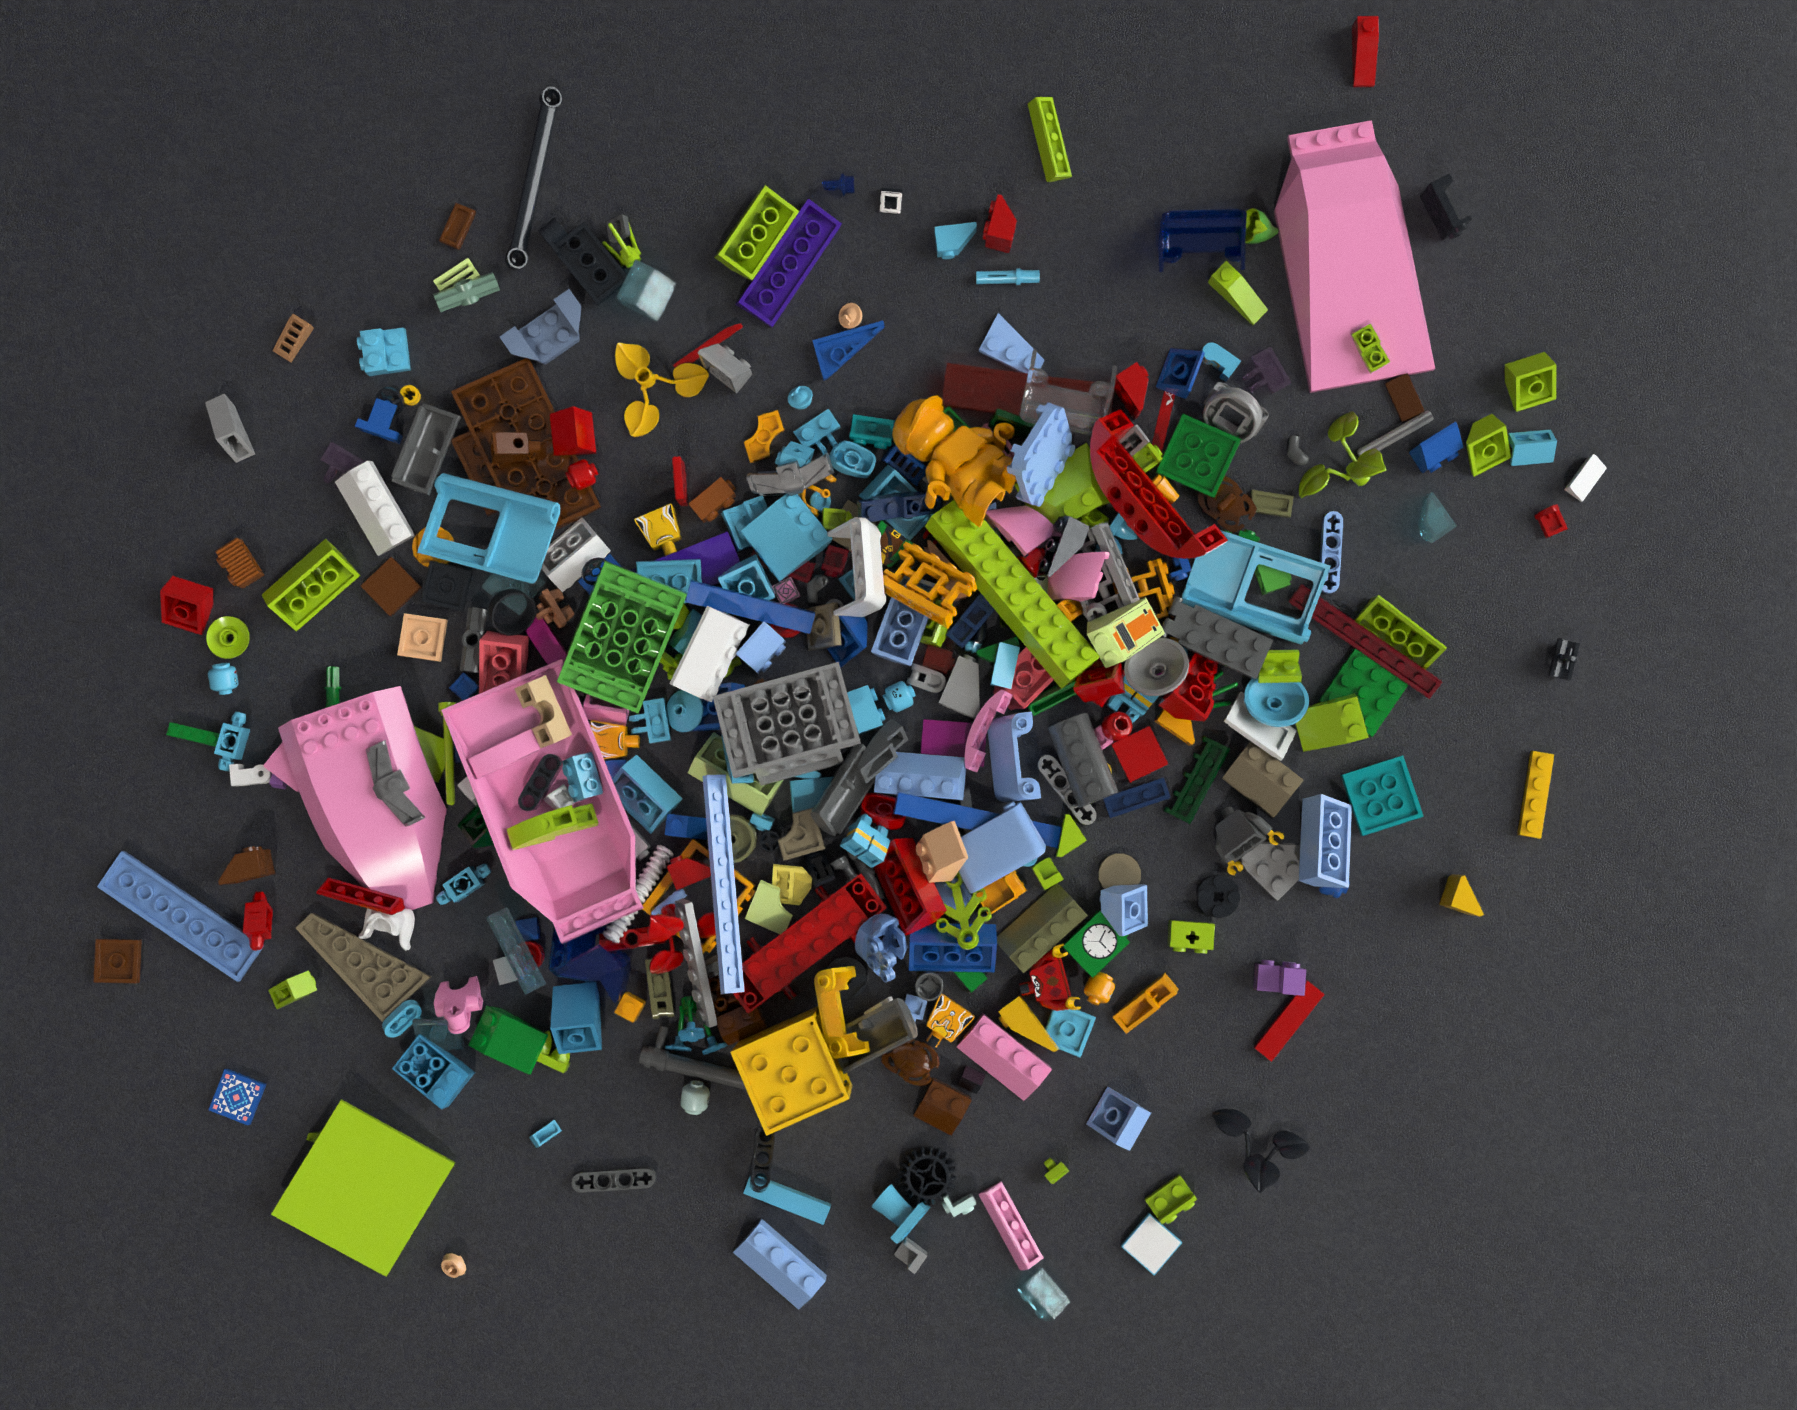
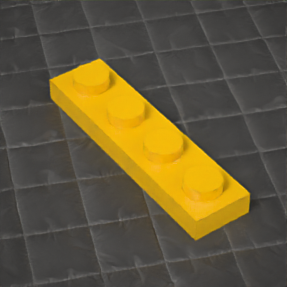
(1535, 794)

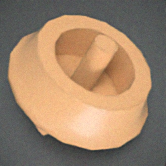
(850, 315)
(453, 1265)

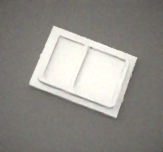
(1269, 738)

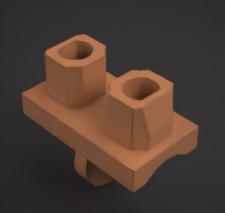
(550, 610)

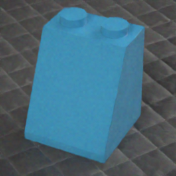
(576, 1018)

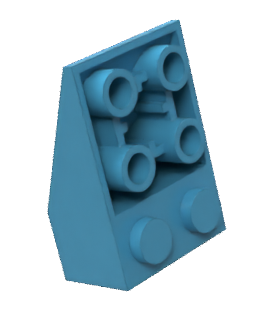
(433, 1071)

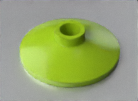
(218, 637)

